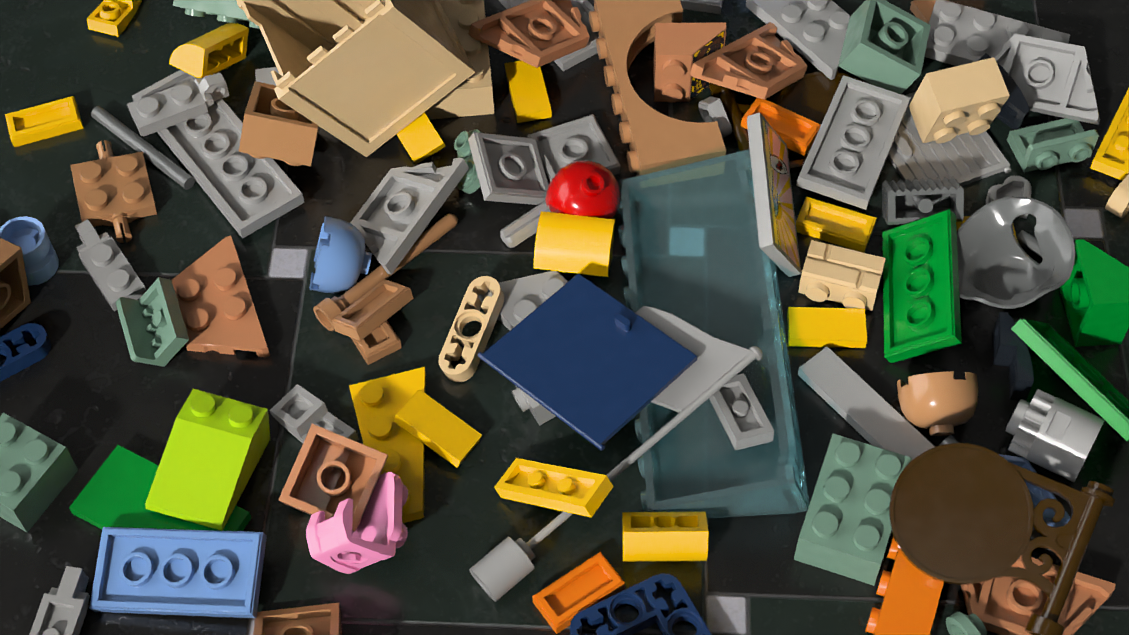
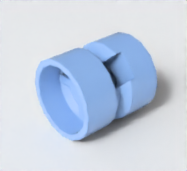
(38, 253)

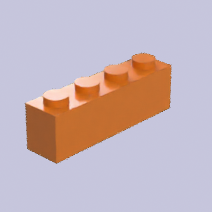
(908, 599)

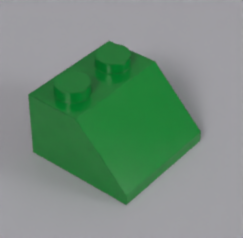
(1096, 297)

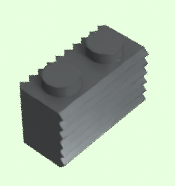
(919, 199)

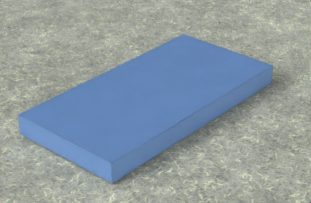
(178, 572)

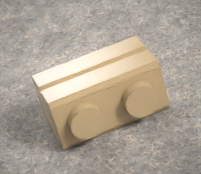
(841, 275)

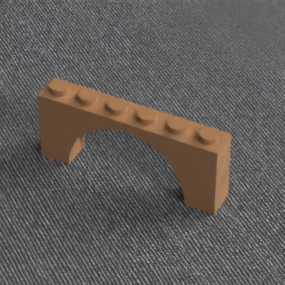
(653, 138)

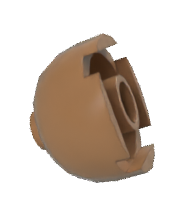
(938, 400)

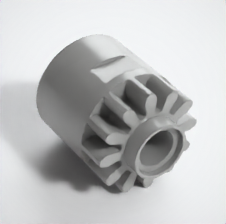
(1053, 434)

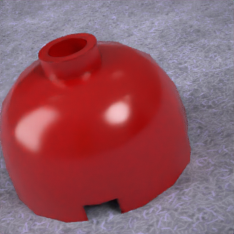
(584, 190)

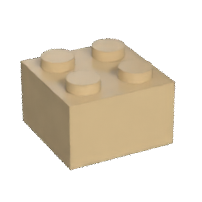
(958, 101)

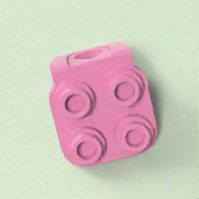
(376, 537)

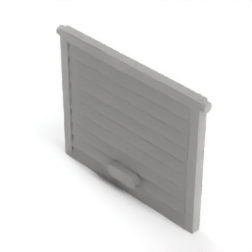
(963, 157)

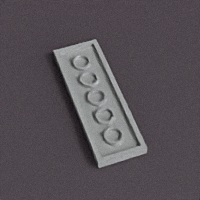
(241, 186)

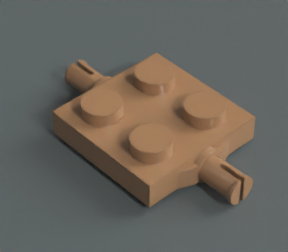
(113, 190)

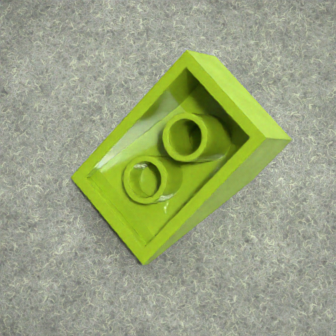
(209, 459)

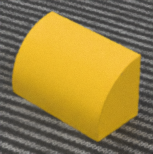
(212, 51)
(574, 244)
(664, 536)

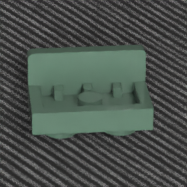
(1051, 144)
(153, 324)

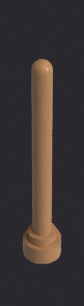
(330, 308)

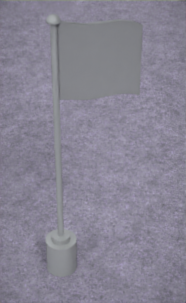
(715, 366)

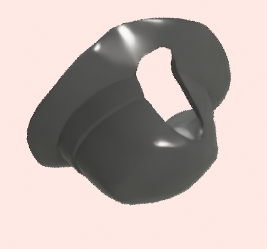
(995, 265)

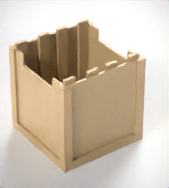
(360, 63)

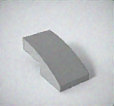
(301, 409)

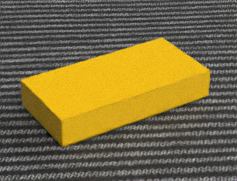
(527, 91)
(43, 121)
(835, 224)
(826, 327)
(437, 428)

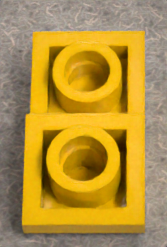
(113, 16)
(420, 139)

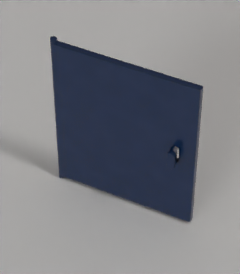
(586, 361)

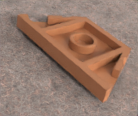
(534, 31)
(752, 64)
(219, 304)
(1008, 602)

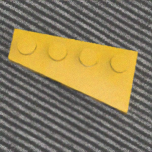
(376, 407)

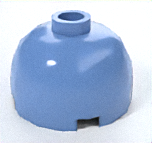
(339, 257)

